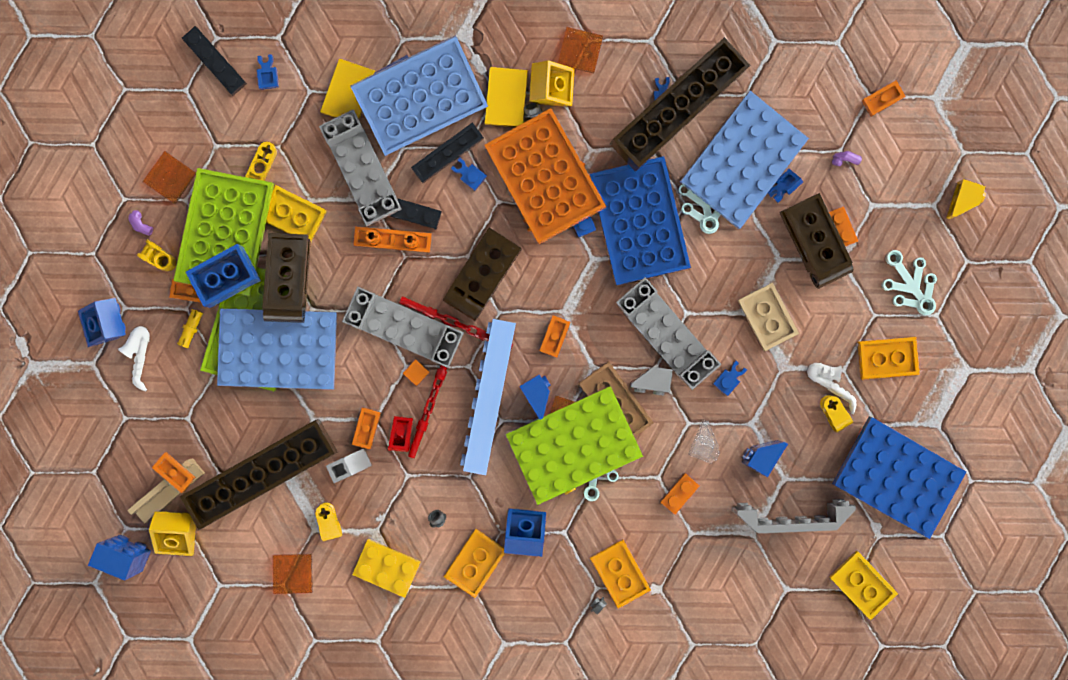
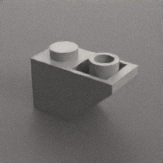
(653, 379)
(348, 465)

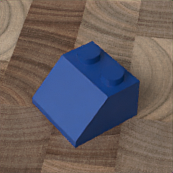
(102, 322)
(537, 394)
(764, 456)
(525, 532)

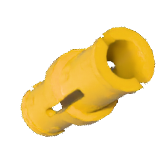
(190, 328)

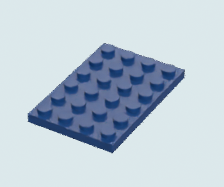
(641, 222)
(899, 477)

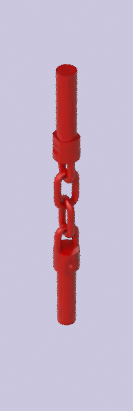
(432, 313)
(423, 424)

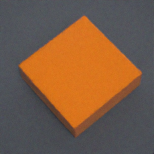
(416, 372)

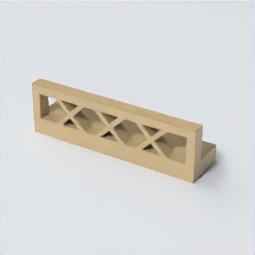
(162, 494)

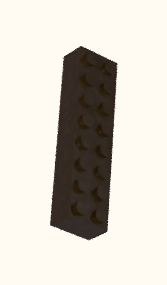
(679, 104)
(258, 474)

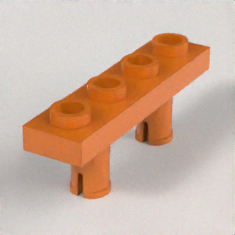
(392, 239)

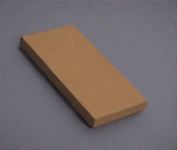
(631, 408)

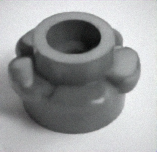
(532, 110)
(436, 518)
(597, 605)

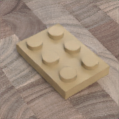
(768, 317)

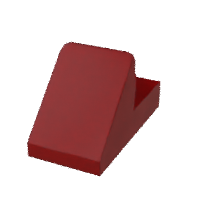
(400, 434)

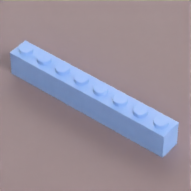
(489, 396)

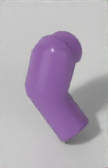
(846, 156)
(135, 221)

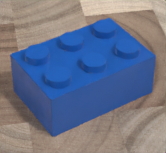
(223, 276)
(120, 557)

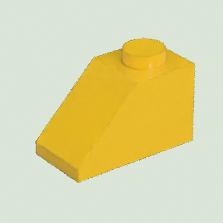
(965, 197)

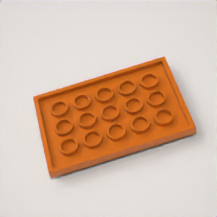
(545, 176)

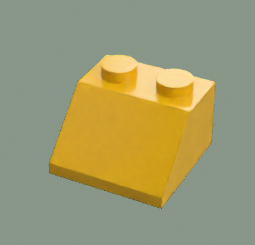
(551, 84)
(172, 533)

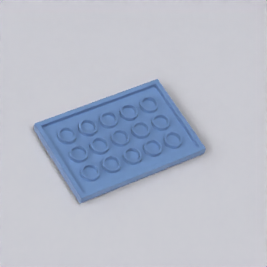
(419, 95)
(744, 160)
(276, 352)

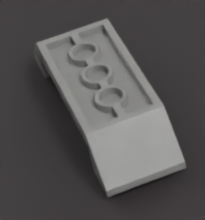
(360, 167)
(403, 327)
(667, 334)
(837, 513)

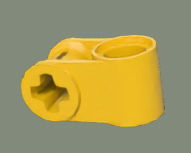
(155, 254)
(837, 415)
(328, 525)

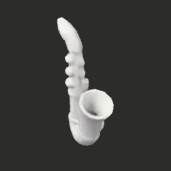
(137, 343)
(824, 376)

